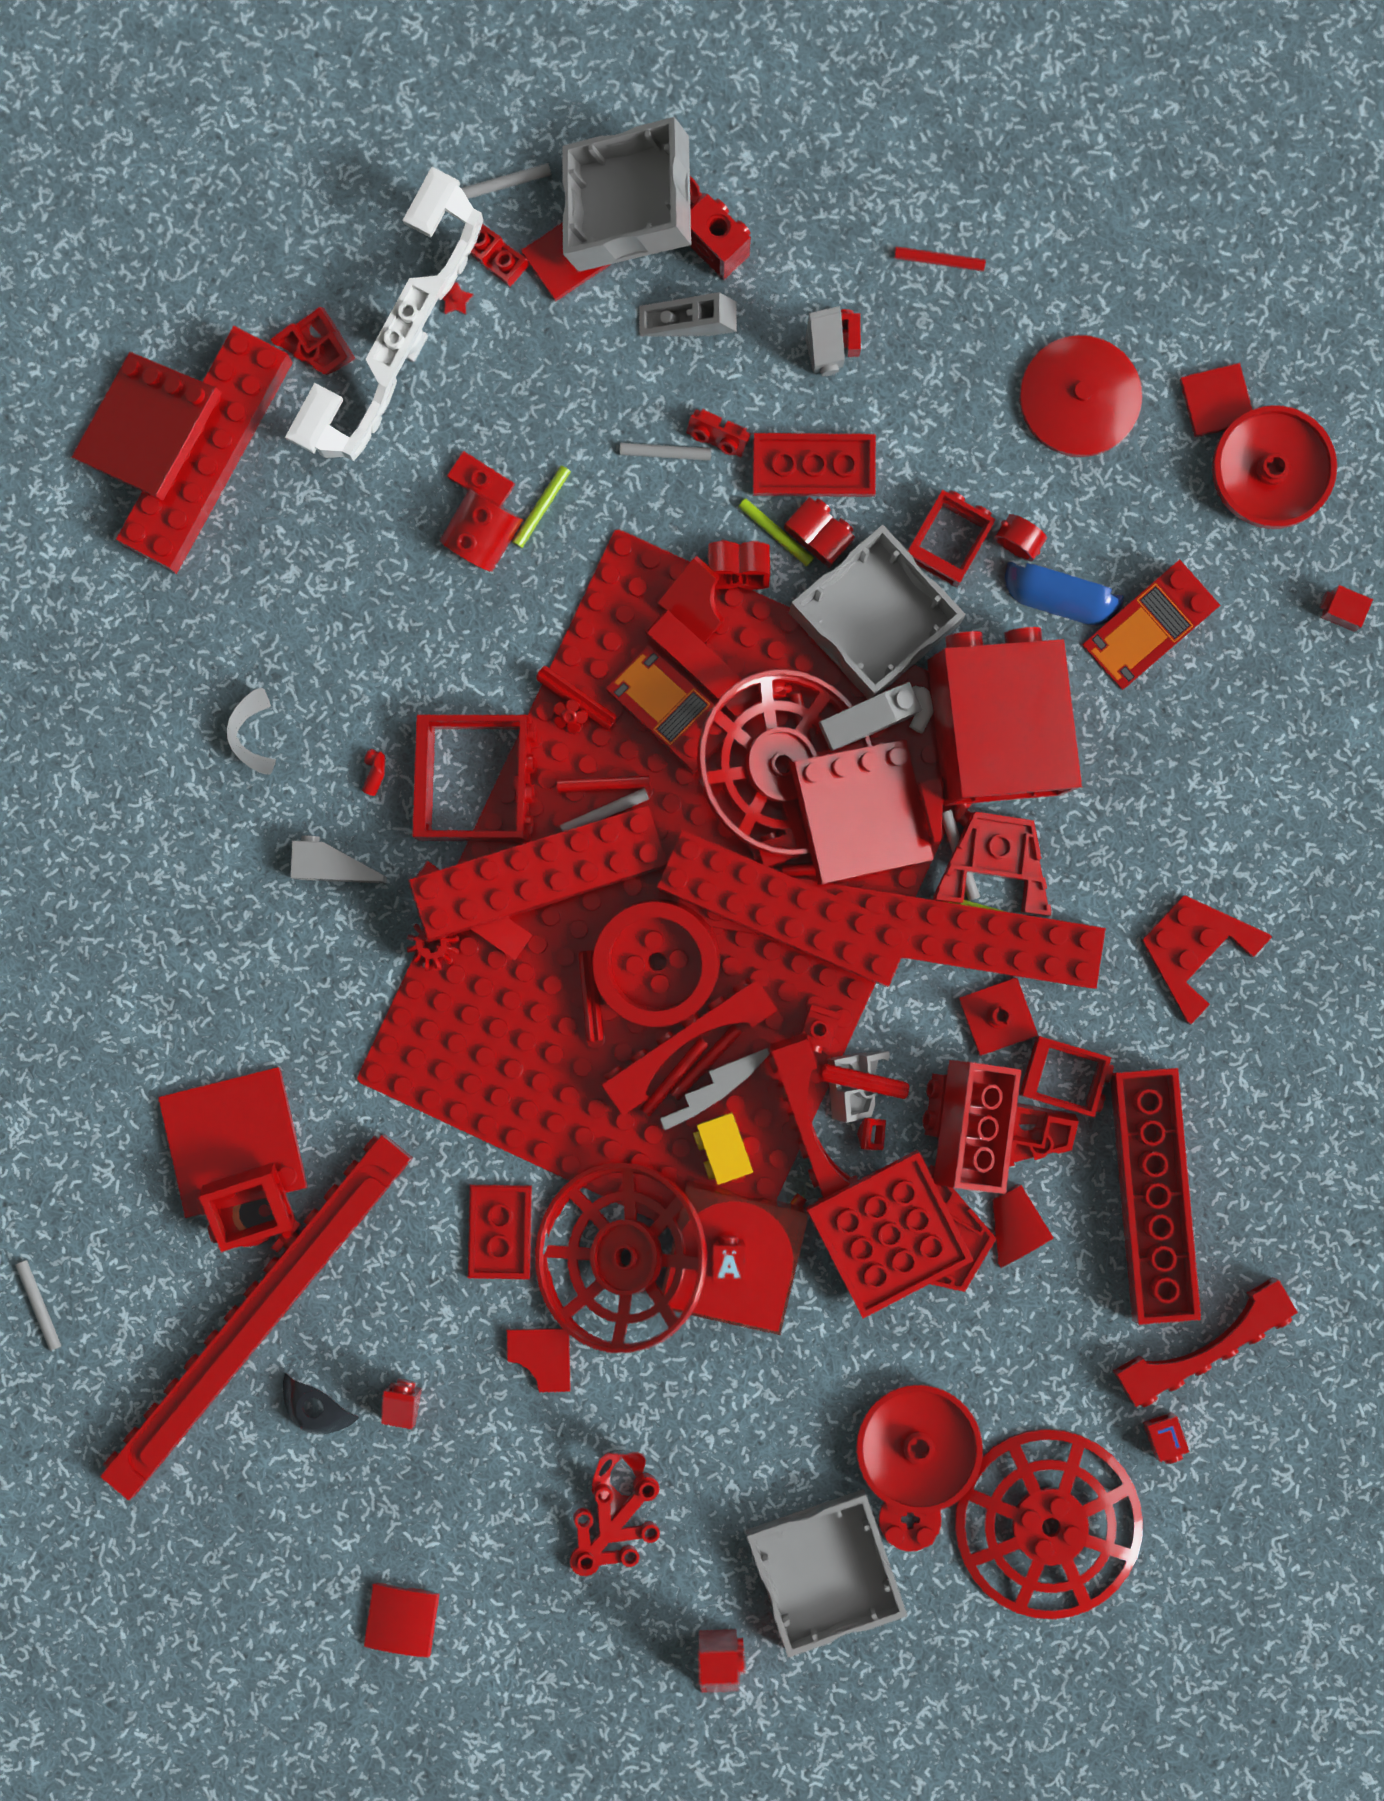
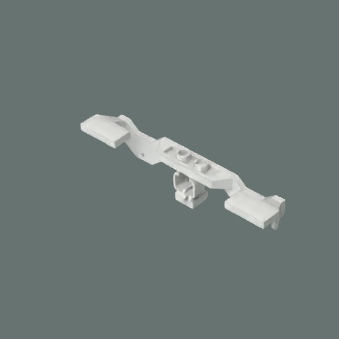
(402, 332)

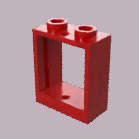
(933, 563)
(1035, 1068)
(275, 1193)

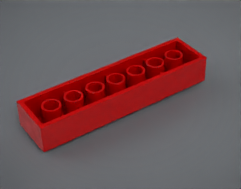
(249, 378)
(537, 873)
(785, 909)
(1155, 1196)

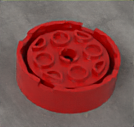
(650, 994)

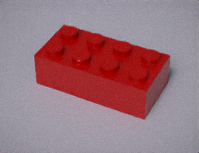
(977, 1126)

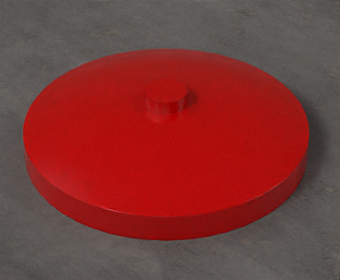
(1080, 396)
(1274, 467)
(919, 1449)

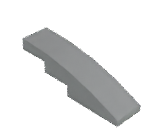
(724, 1081)

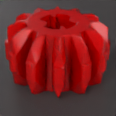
(425, 952)

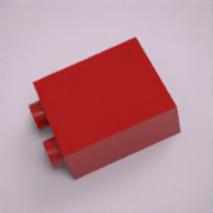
(1003, 718)

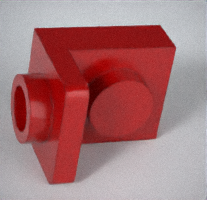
(852, 334)

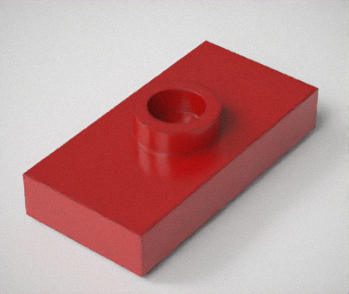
(473, 473)

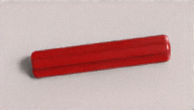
(567, 691)
(590, 997)
(864, 1081)

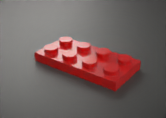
(814, 464)

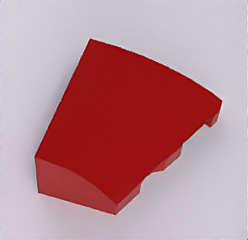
(323, 353)
(1052, 1133)
(1017, 1226)

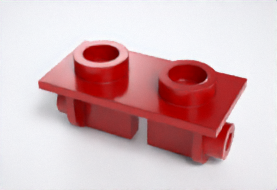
(705, 428)
(935, 1092)

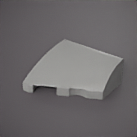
(851, 1103)

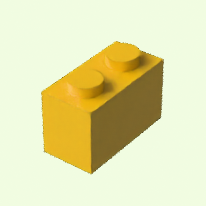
(724, 1149)

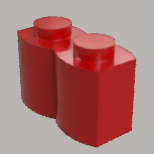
(820, 531)
(740, 564)

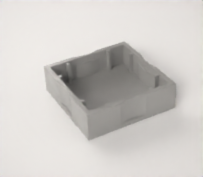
(626, 195)
(876, 613)
(826, 1572)

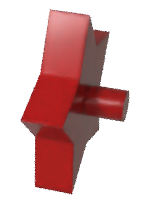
(456, 299)
(285, 1236)

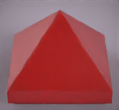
(865, 1132)

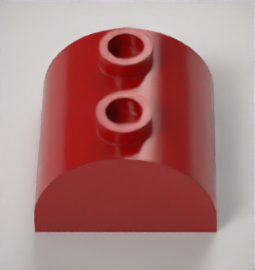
(480, 530)

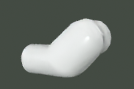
(922, 718)

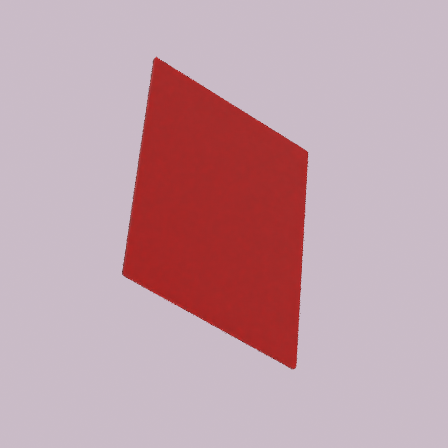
(505, 1039)

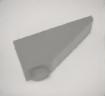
(689, 316)
(825, 341)
(870, 716)
(322, 862)

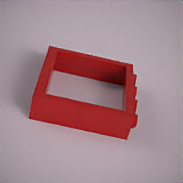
(425, 775)

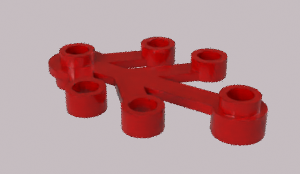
(612, 1529)

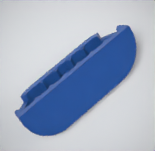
(1061, 594)

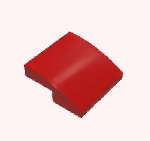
(401, 1620)

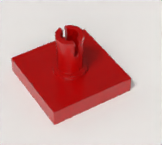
(998, 1016)

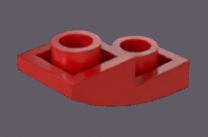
(498, 256)

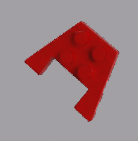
(1001, 849)
(1187, 939)
(974, 1233)

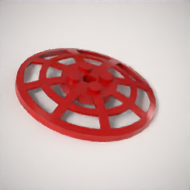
(762, 754)
(606, 1258)
(1045, 1504)

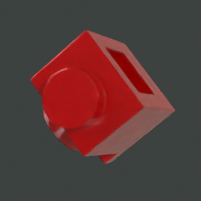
(774, 839)
(822, 1016)

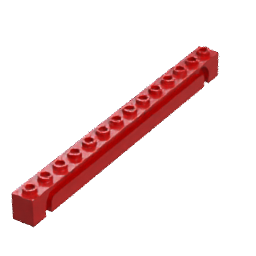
(256, 1317)

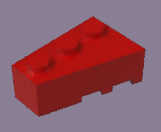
(720, 1660)

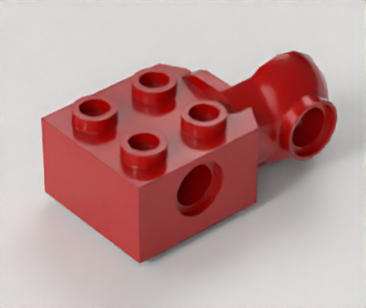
(716, 234)

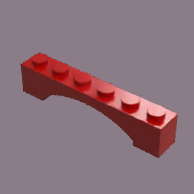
(795, 1061)
(629, 1086)
(1266, 1308)

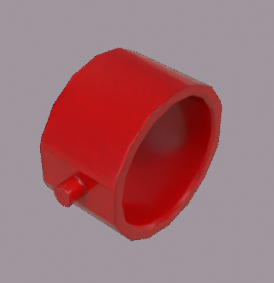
(1020, 537)

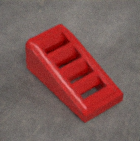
(932, 804)

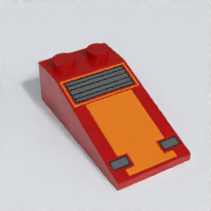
(1151, 624)
(666, 706)

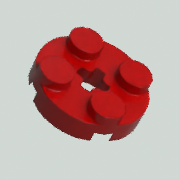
(905, 1538)

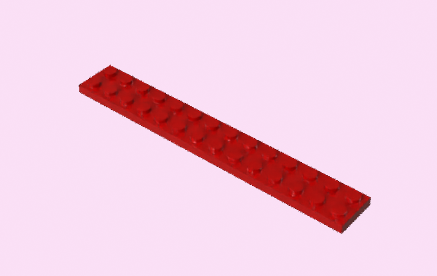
(975, 936)

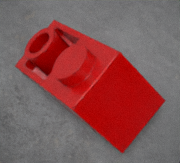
(401, 1404)

